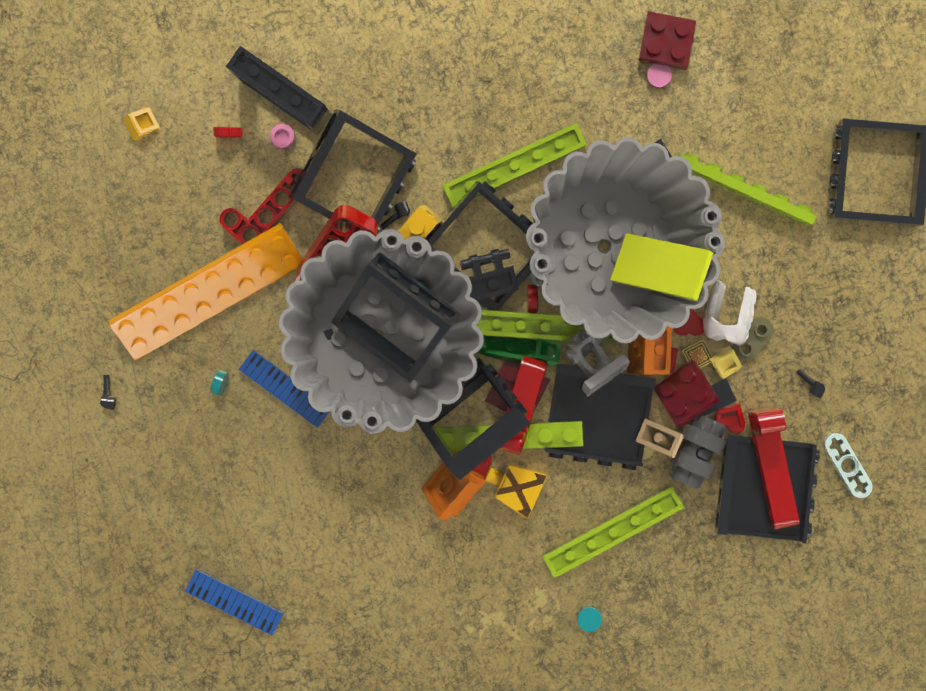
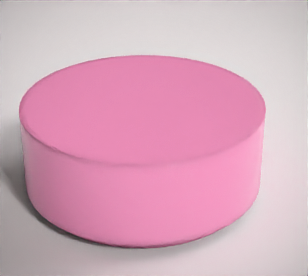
(659, 75)
(282, 136)

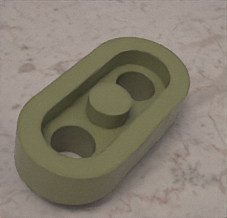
(755, 340)

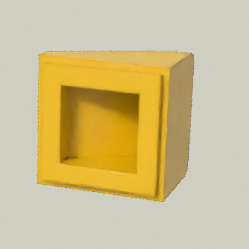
(141, 123)

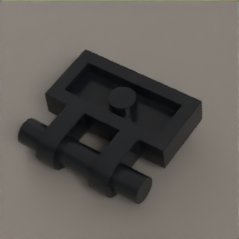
(493, 282)

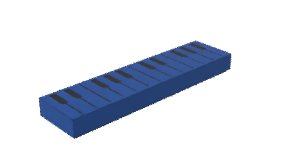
(281, 386)
(234, 602)

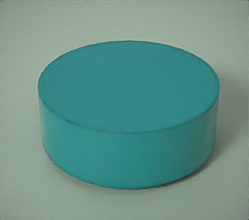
(219, 382)
(589, 619)

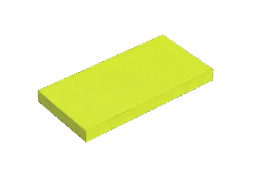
(662, 266)

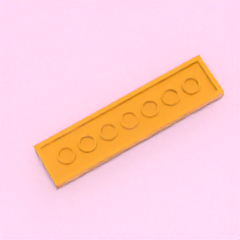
(206, 292)

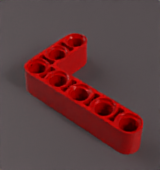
(766, 430)

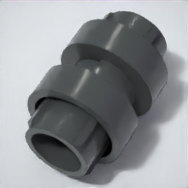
(693, 468)

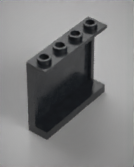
(609, 416)
(741, 493)

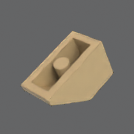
(659, 438)

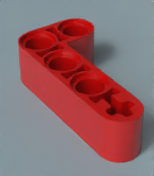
(269, 204)
(339, 230)
(527, 390)

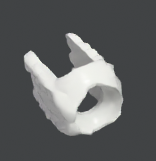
(736, 333)

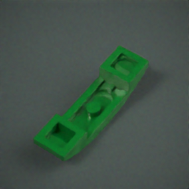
(514, 349)

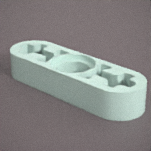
(851, 484)

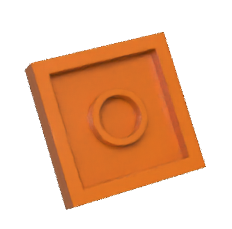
(651, 356)
(449, 494)

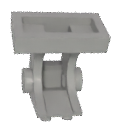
(583, 344)

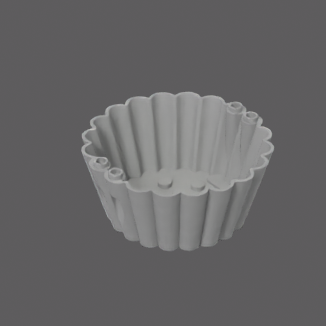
(604, 198)
(349, 377)

